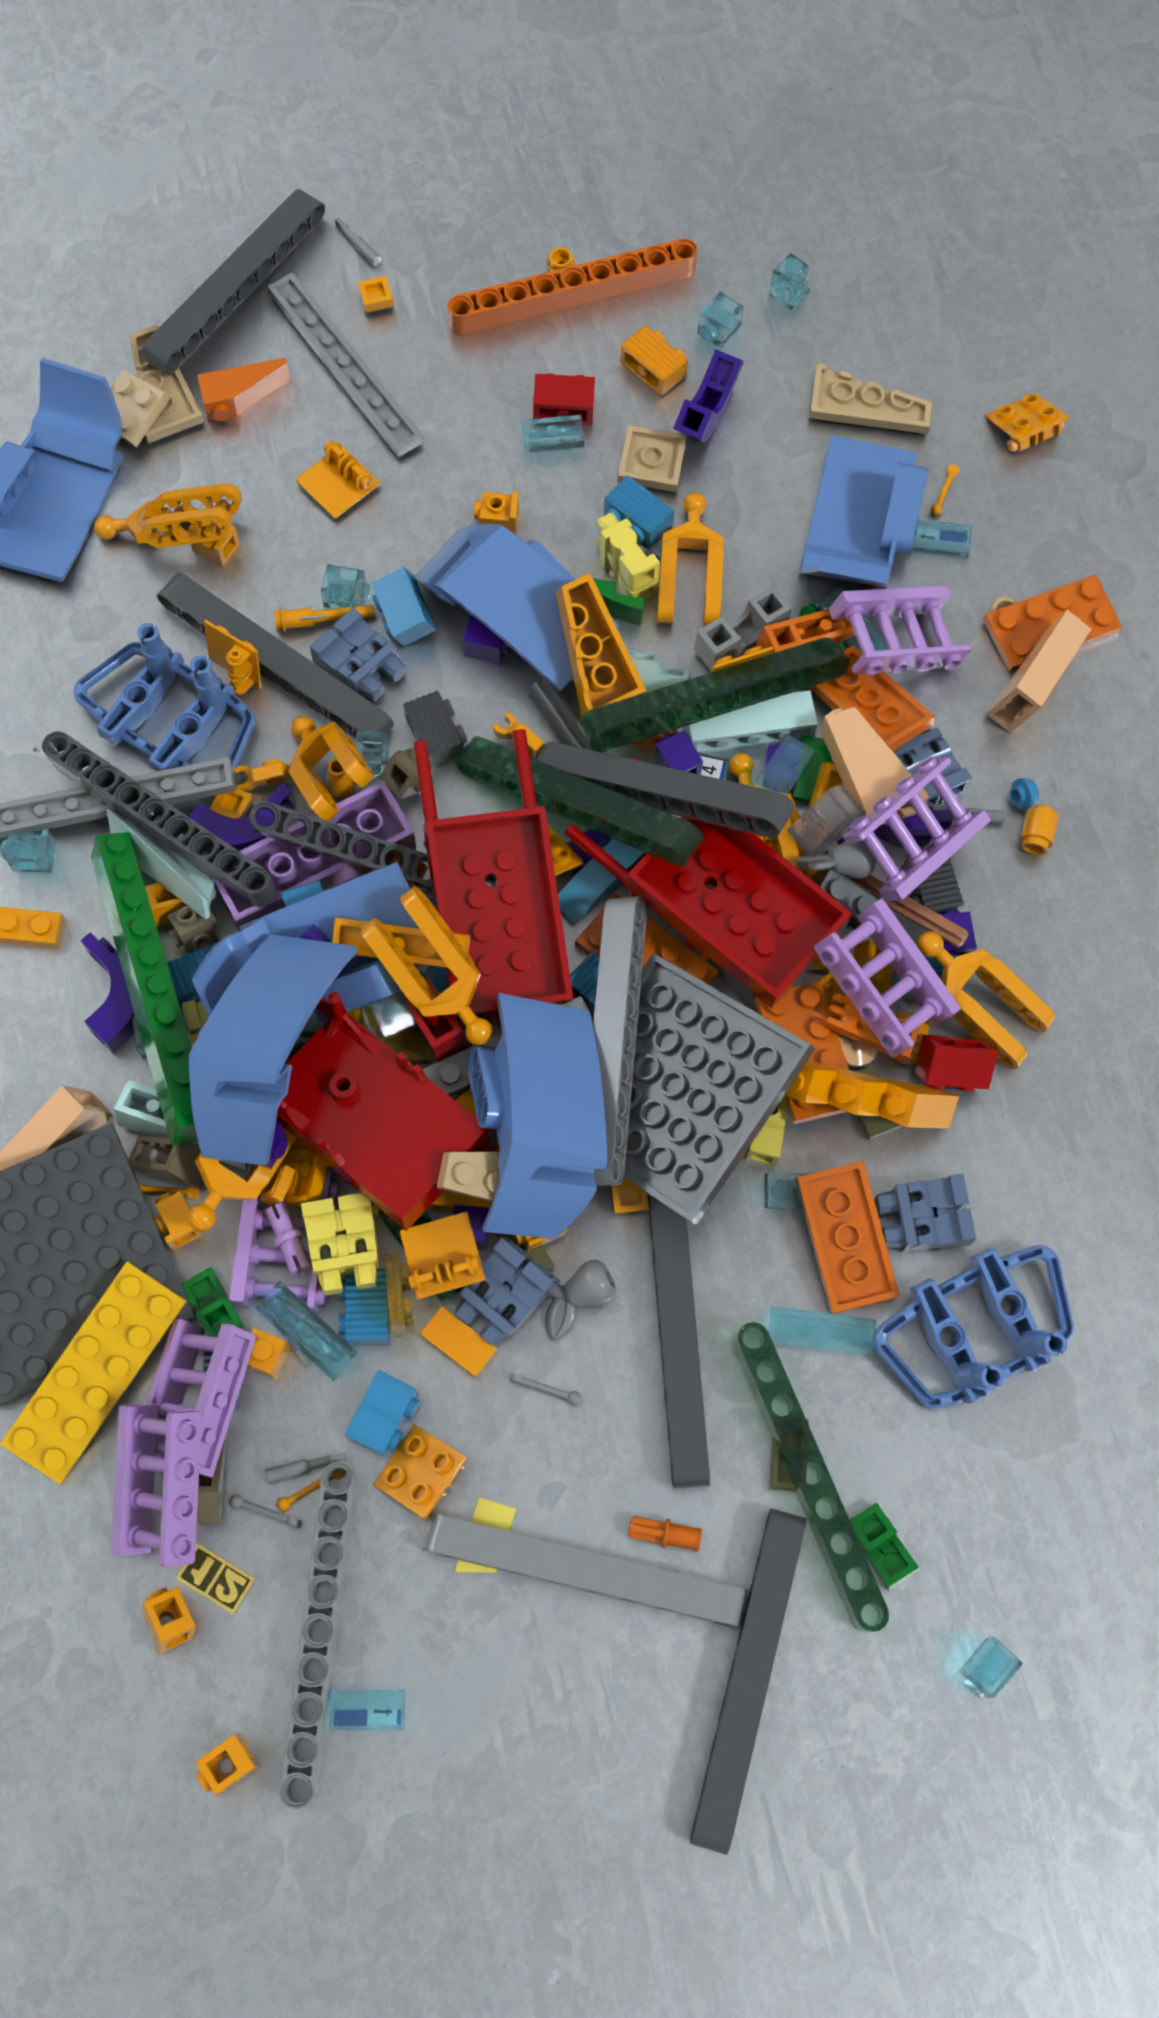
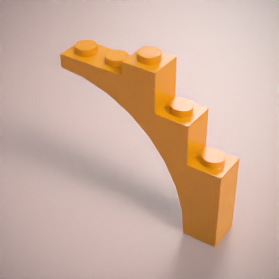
(874, 1096)

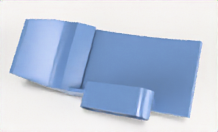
(59, 472)
(863, 512)
(508, 590)
(362, 898)
(243, 1046)
(548, 1115)

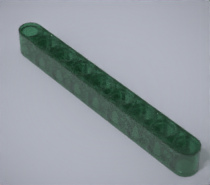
(712, 694)
(584, 802)
(810, 1494)

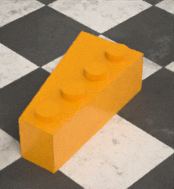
(595, 648)

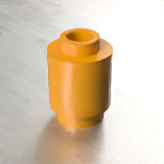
(1039, 829)

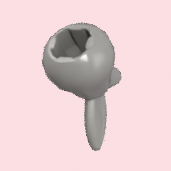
(848, 859)
(588, 1286)

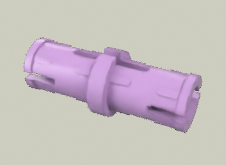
(288, 1238)

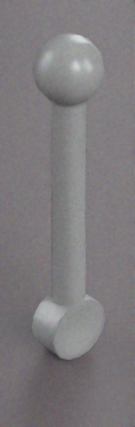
(573, 1397)
(236, 1501)

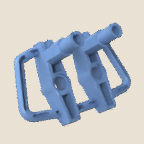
(153, 685)
(971, 1377)

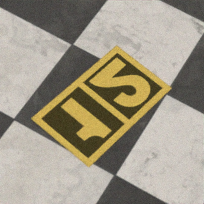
(216, 1579)

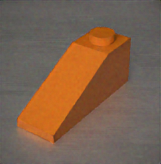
(237, 389)
(804, 630)

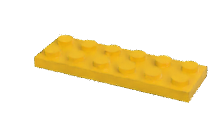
(93, 1372)

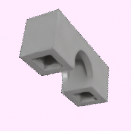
(735, 638)

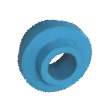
(1024, 793)

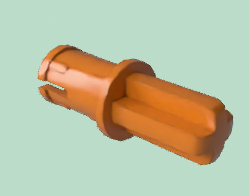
(665, 1533)

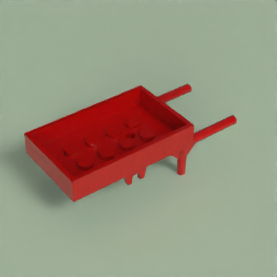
(755, 920)
(518, 921)
(383, 1129)

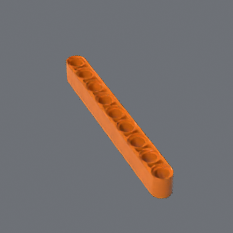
(572, 287)

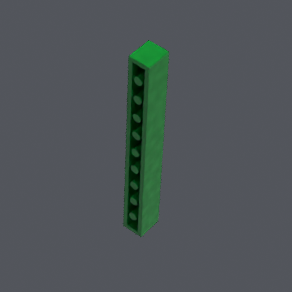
(147, 980)

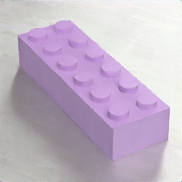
(290, 866)

